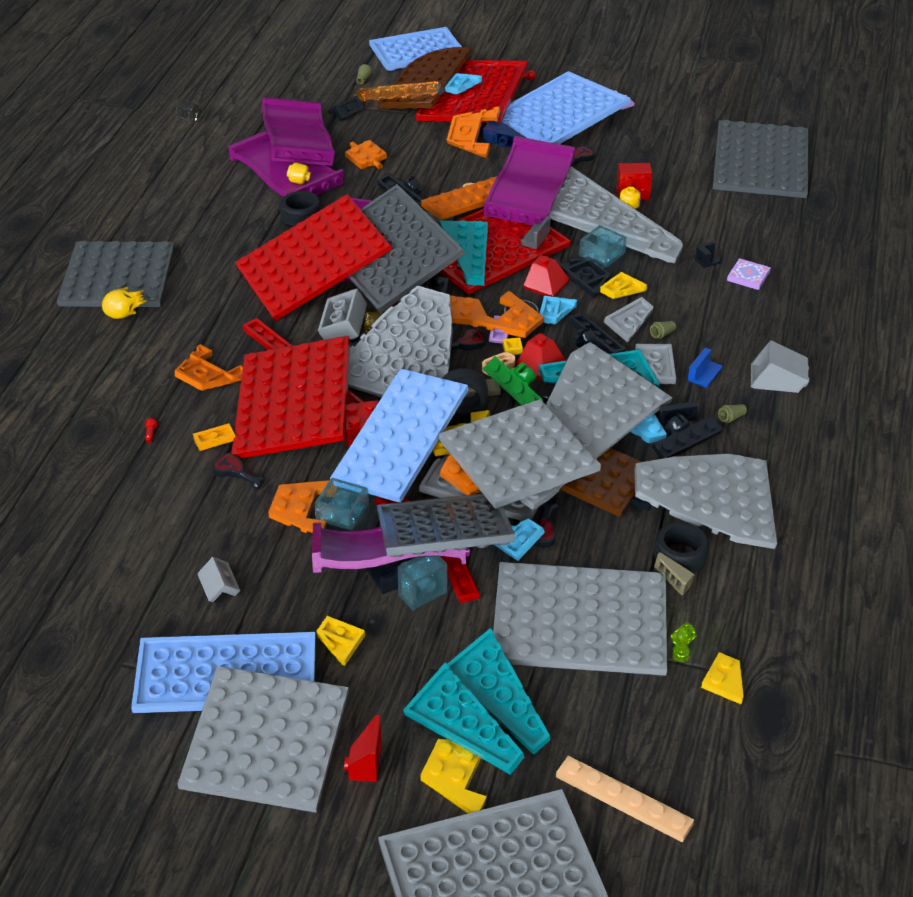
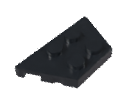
(586, 274)

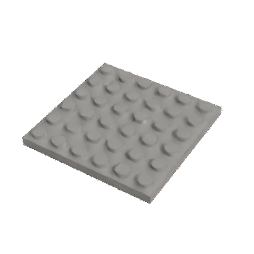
(518, 453)
(264, 739)

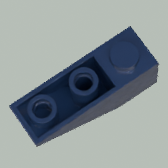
(499, 134)

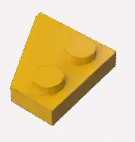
(622, 286)
(340, 638)
(725, 678)

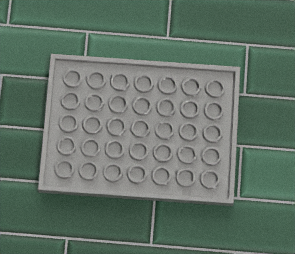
(582, 618)
(495, 852)

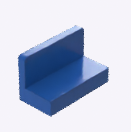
(702, 370)

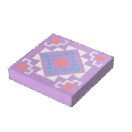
(748, 274)

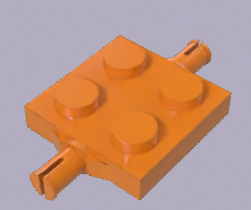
(366, 155)

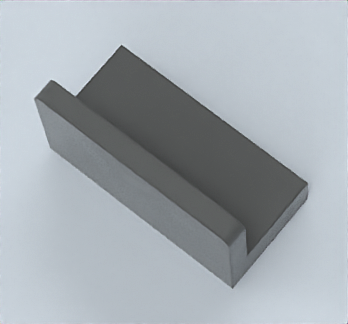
(537, 234)

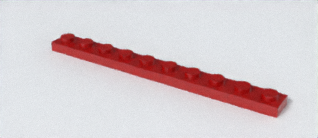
(271, 340)

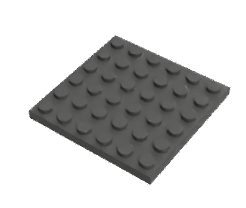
(109, 266)
(443, 525)

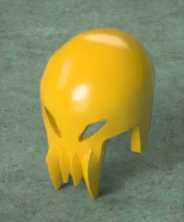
(117, 305)

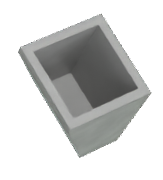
(779, 369)

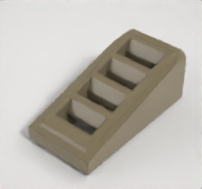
(676, 575)

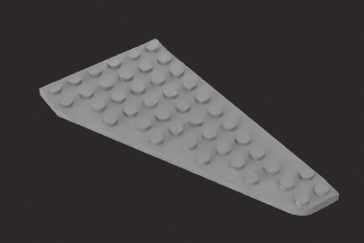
(588, 205)
(599, 403)

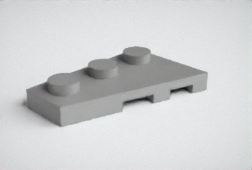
(629, 318)
(660, 361)

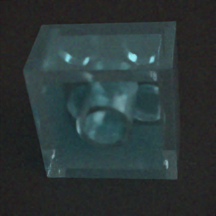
(603, 246)
(342, 503)
(422, 580)

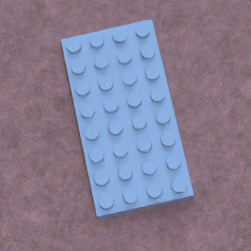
(400, 434)
(178, 671)

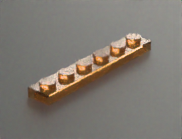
(393, 91)

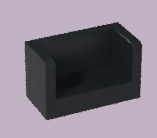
(385, 576)

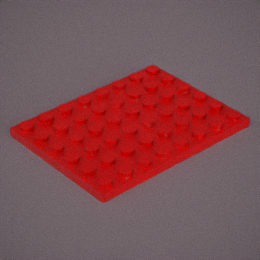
(497, 89)
(505, 251)
(312, 257)
(292, 398)

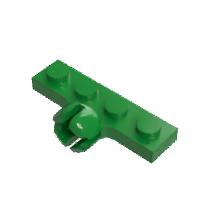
(514, 381)

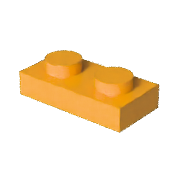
(214, 437)

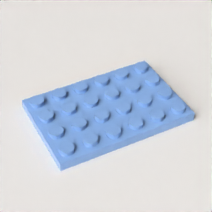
(402, 49)

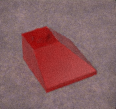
(546, 277)
(540, 351)
(365, 753)

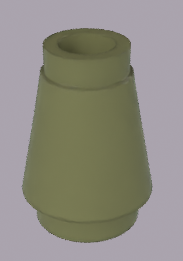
(364, 73)
(661, 329)
(729, 413)

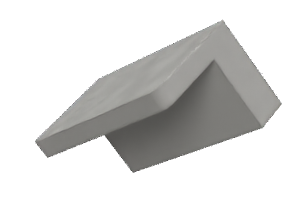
(217, 578)

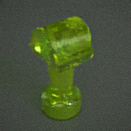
(681, 638)

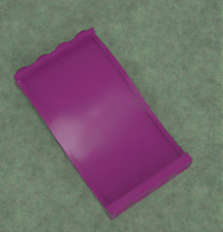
(297, 131)
(257, 155)
(529, 181)
(359, 549)

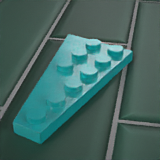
(473, 240)
(632, 359)
(497, 687)
(458, 716)

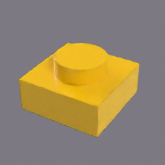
(512, 345)

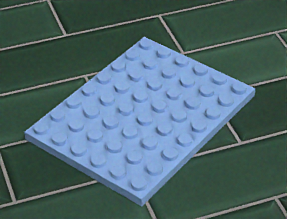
(562, 108)

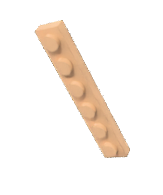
(625, 798)

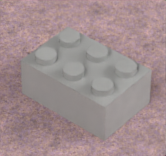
(343, 315)

